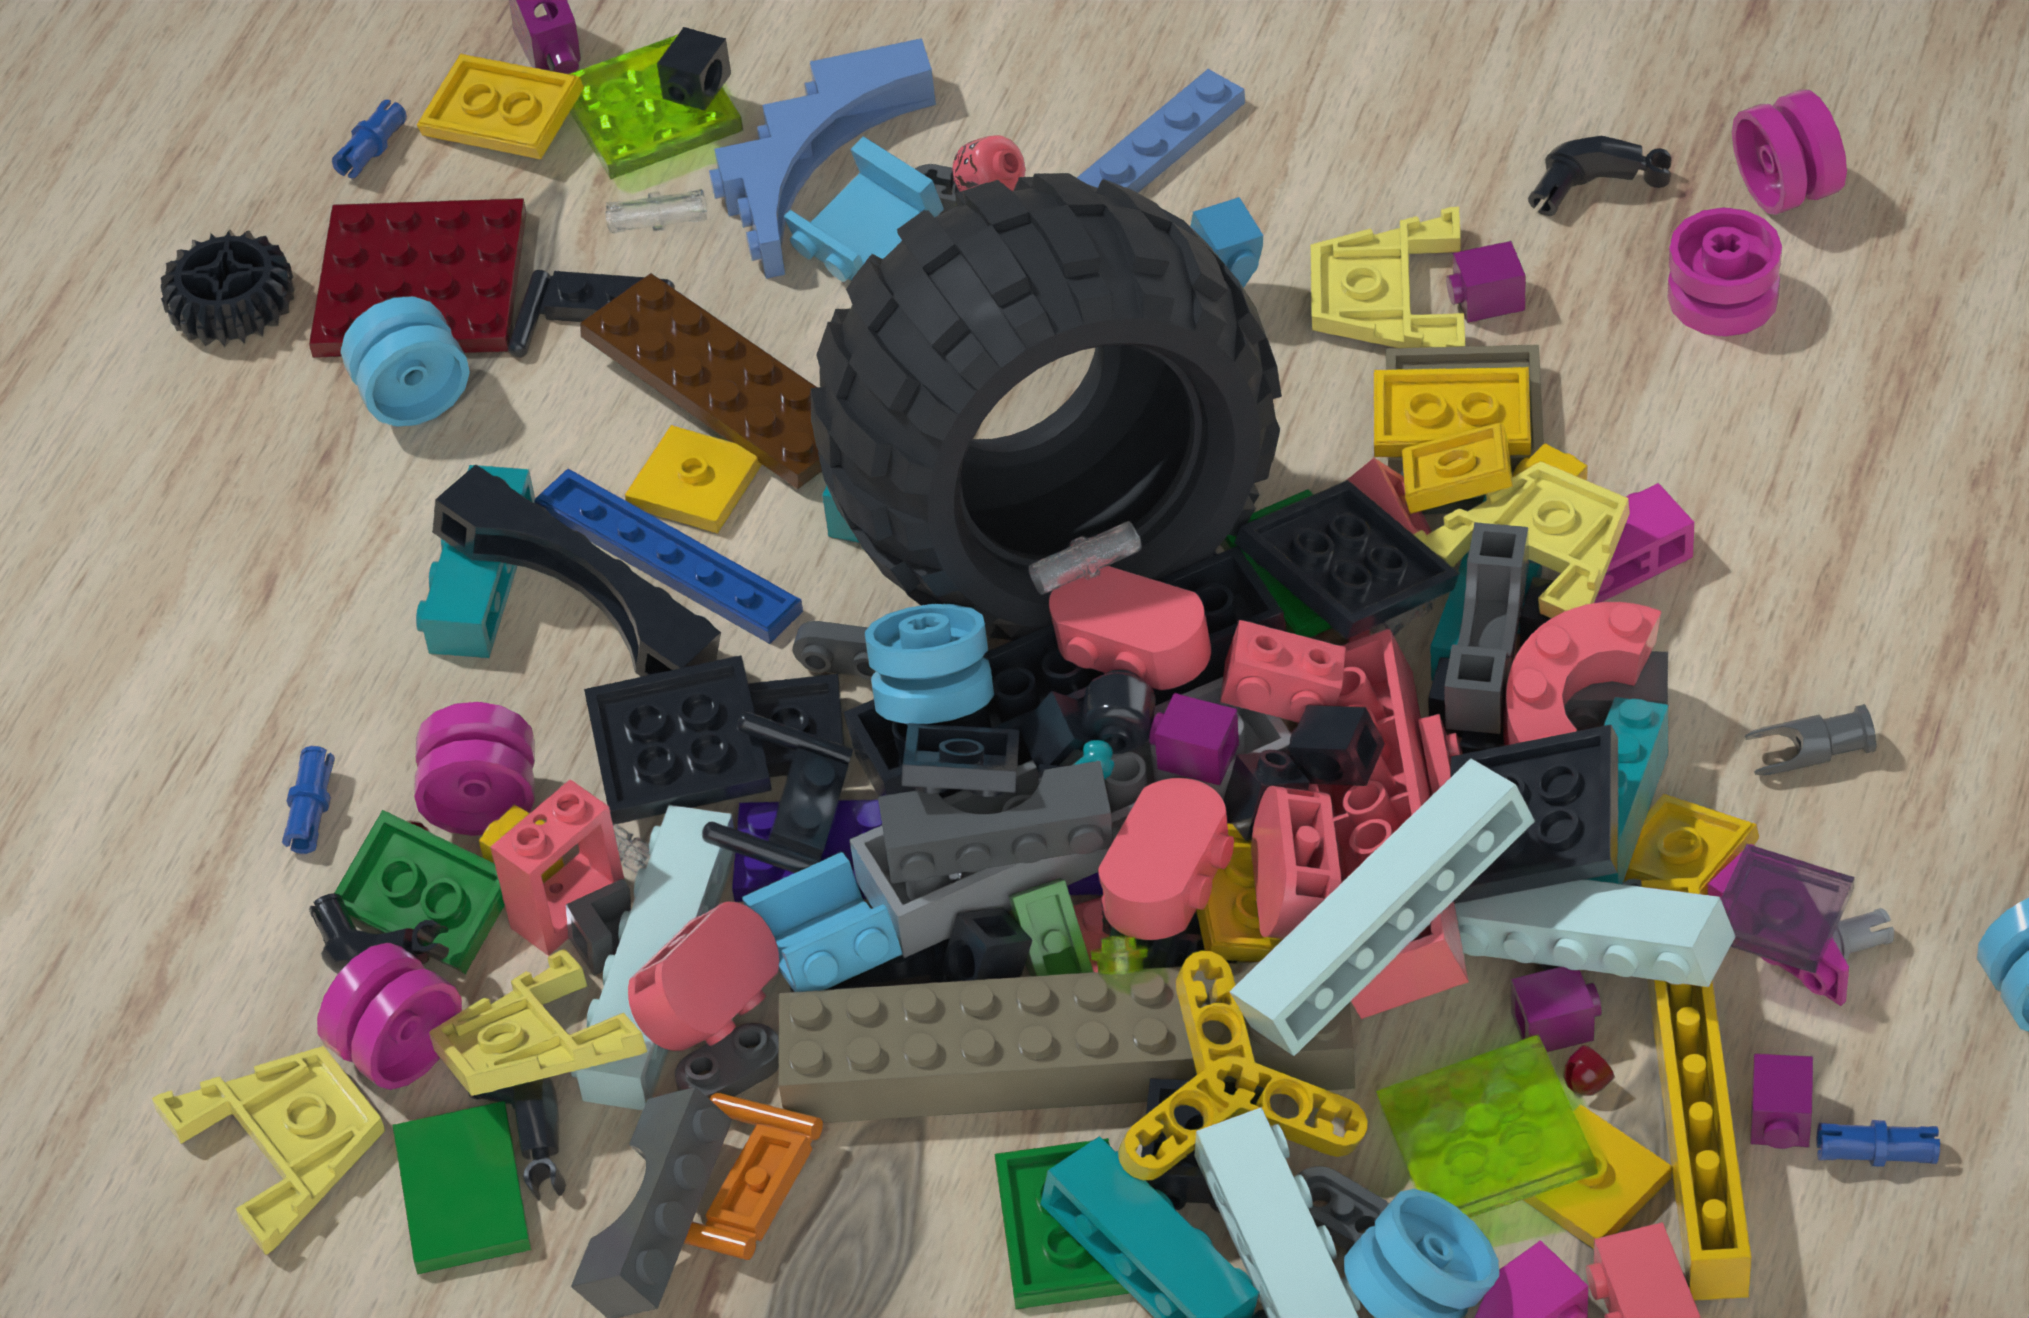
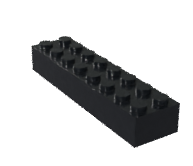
(1033, 668)

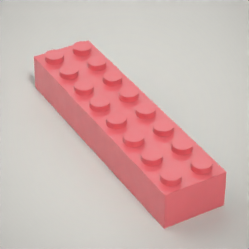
(1366, 816)

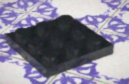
(1347, 559)
(676, 740)
(1574, 803)

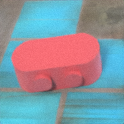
(1132, 626)
(1292, 857)
(1165, 859)
(704, 978)

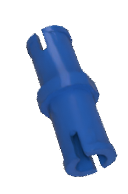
(369, 139)
(308, 799)
(1878, 1143)

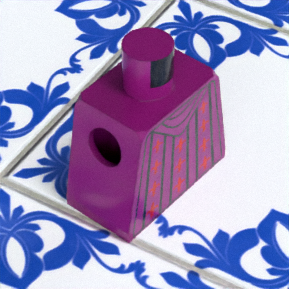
(550, 39)

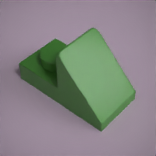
(1051, 922)

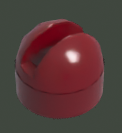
(1587, 1072)

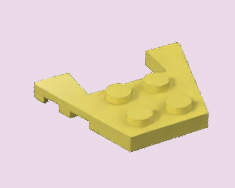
(1365, 289)
(1568, 524)
(522, 1042)
(300, 1117)

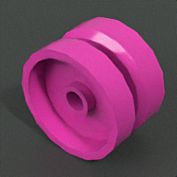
(1789, 151)
(1724, 271)
(473, 766)
(383, 1015)

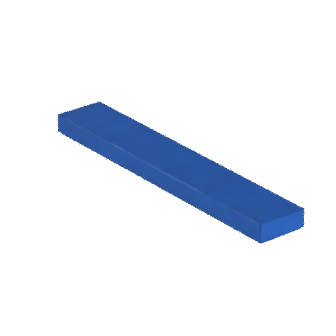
(671, 556)

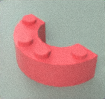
(1569, 654)

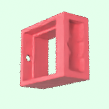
(529, 849)

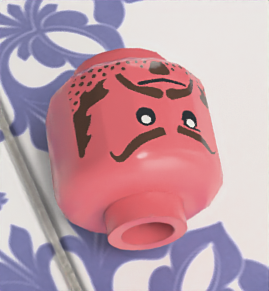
(988, 161)

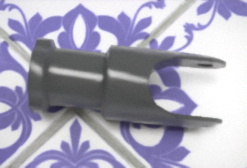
(1820, 738)

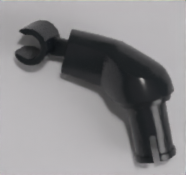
(1595, 157)
(346, 942)
(537, 1128)

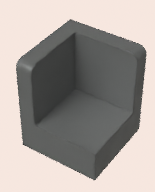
(595, 923)

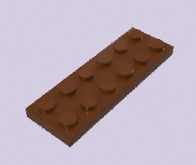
(711, 374)

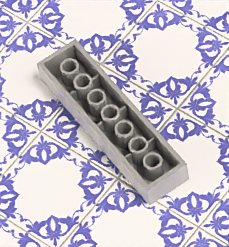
(927, 909)

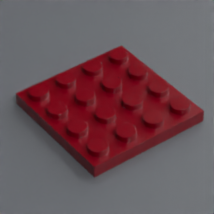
(440, 251)

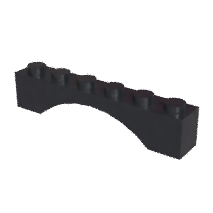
(500, 525)

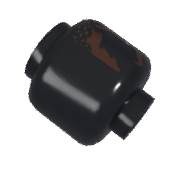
(1119, 710)

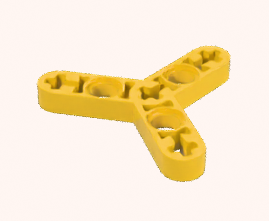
(1232, 1059)

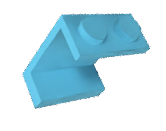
(865, 213)
(824, 925)

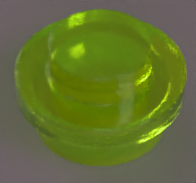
(1119, 955)

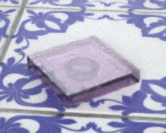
(1784, 907)

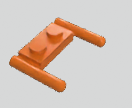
(758, 1177)

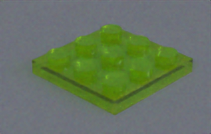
(631, 121)
(1488, 1129)

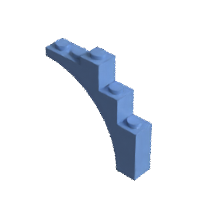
(802, 132)

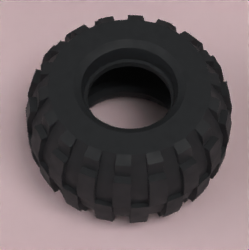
(973, 303)

